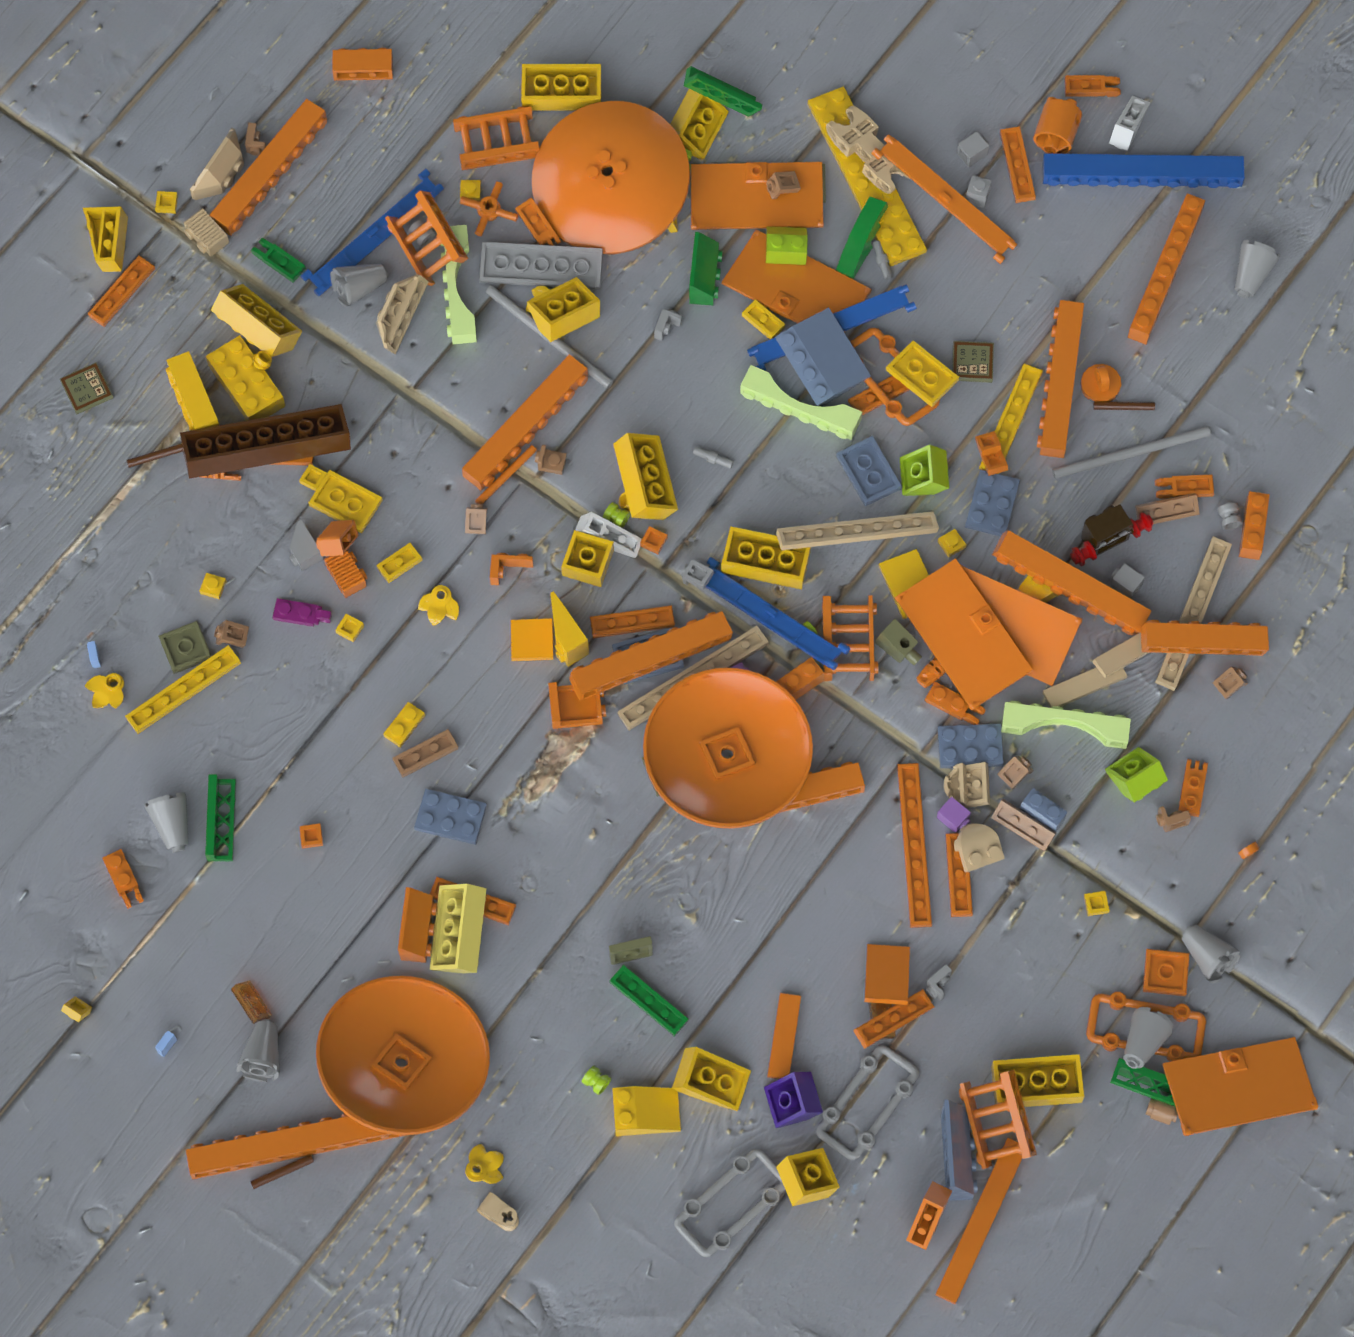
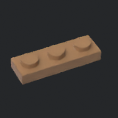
(1170, 508)
(425, 753)
(1023, 825)

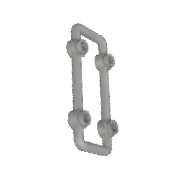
(867, 1138)
(722, 1239)

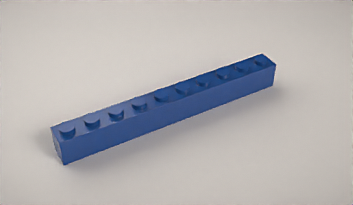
(1143, 170)

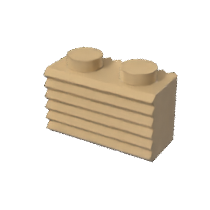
(206, 232)

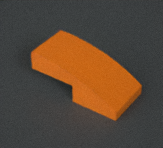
(991, 453)

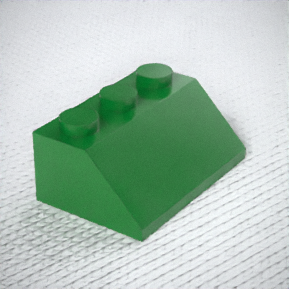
(704, 270)

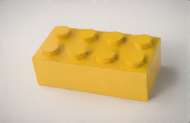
(560, 86)
(256, 320)
(244, 383)
(190, 392)
(645, 476)
(760, 558)
(1043, 1079)

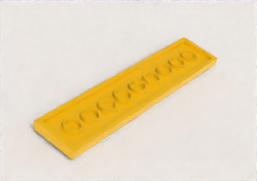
(897, 231)

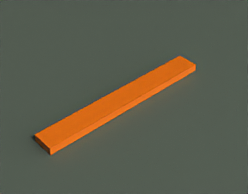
(914, 845)
(979, 1226)

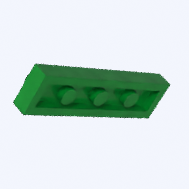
(649, 1000)

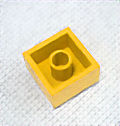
(587, 558)
(807, 1176)

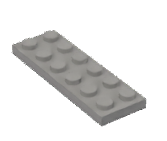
(539, 264)

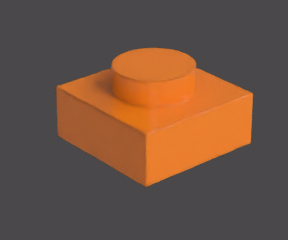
(653, 540)
(311, 836)

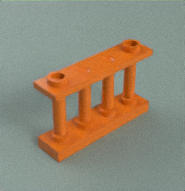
(495, 156)
(444, 236)
(831, 628)
(1018, 1125)

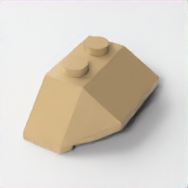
(220, 169)
(399, 310)

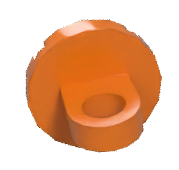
(1100, 383)

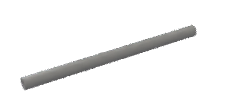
(558, 343)
(1131, 452)

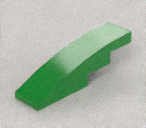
(861, 236)

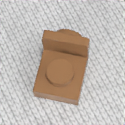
(252, 140)
(782, 183)
(550, 460)
(476, 519)
(231, 633)
(1230, 681)
(1015, 771)
(1174, 821)

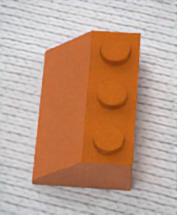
(416, 926)

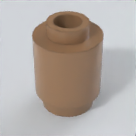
(1161, 1111)

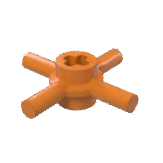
(486, 203)

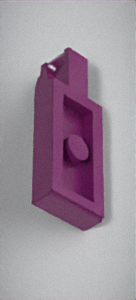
(300, 613)

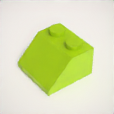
(786, 245)
(924, 471)
(1137, 774)

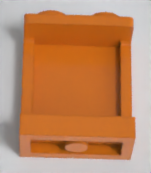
(570, 712)

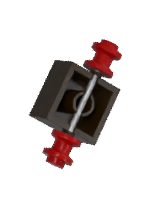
(1107, 531)

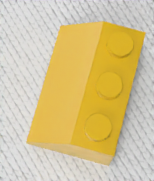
(698, 122)
(564, 309)

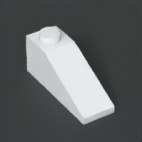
(1129, 123)
(624, 541)

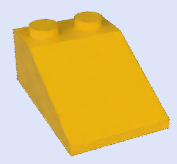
(570, 640)
(711, 1078)
(645, 1110)

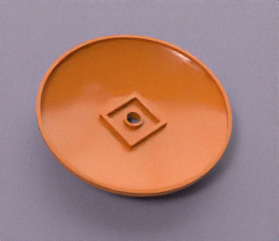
(616, 209)
(734, 713)
(410, 1022)

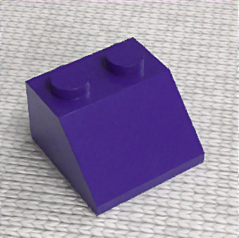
(793, 1099)

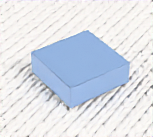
(93, 654)
(165, 1043)

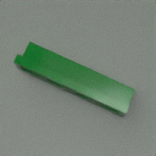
(721, 92)
(212, 818)
(1156, 1081)

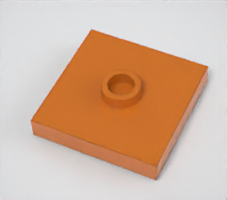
(1166, 972)

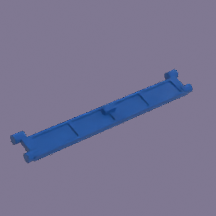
(371, 237)
(847, 319)
(774, 618)

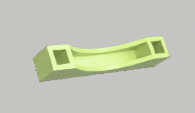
(461, 319)
(838, 419)
(1109, 730)

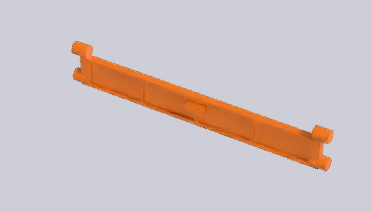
(946, 196)

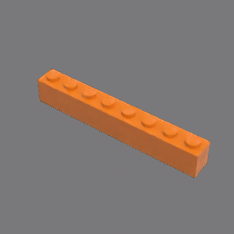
(269, 166)
(1166, 269)
(1061, 379)
(525, 422)
(1071, 582)
(650, 655)

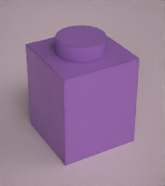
(954, 815)

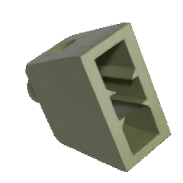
(898, 643)

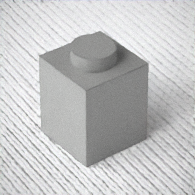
(973, 149)
(978, 191)
(1126, 581)

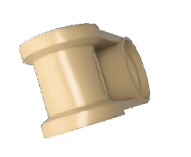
(496, 1210)

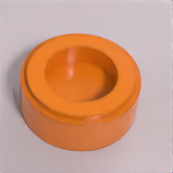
(1249, 850)

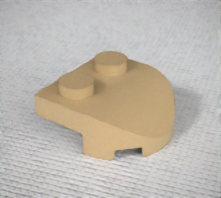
(969, 784)
(978, 846)

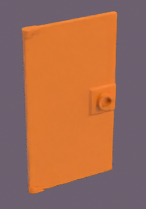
(739, 198)
(791, 288)
(1034, 626)
(963, 634)
(1240, 1086)

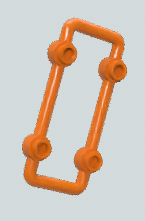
(893, 407)
(1118, 1001)

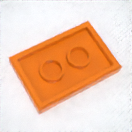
(887, 974)

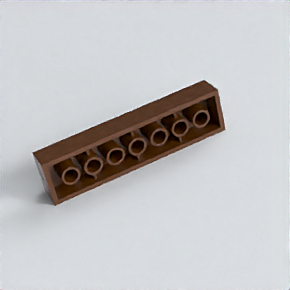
(265, 441)

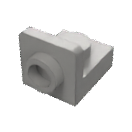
(664, 323)
(696, 574)
(940, 978)

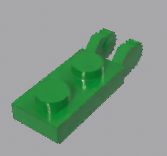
(279, 260)

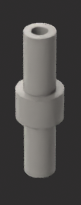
(882, 260)
(713, 457)

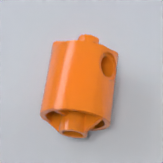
(1057, 126)

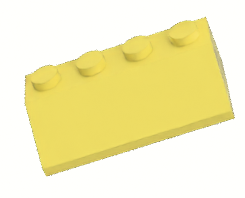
(458, 928)

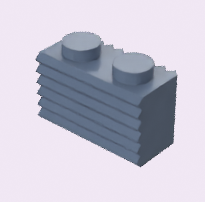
(1043, 810)

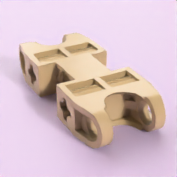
(862, 139)

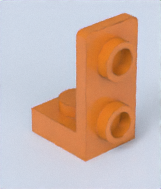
(503, 559)

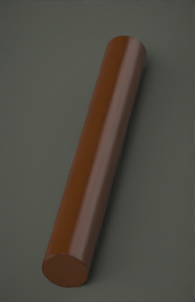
(1123, 405)
(154, 455)
(282, 1171)

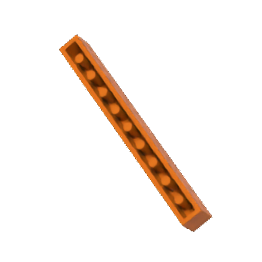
(279, 1145)

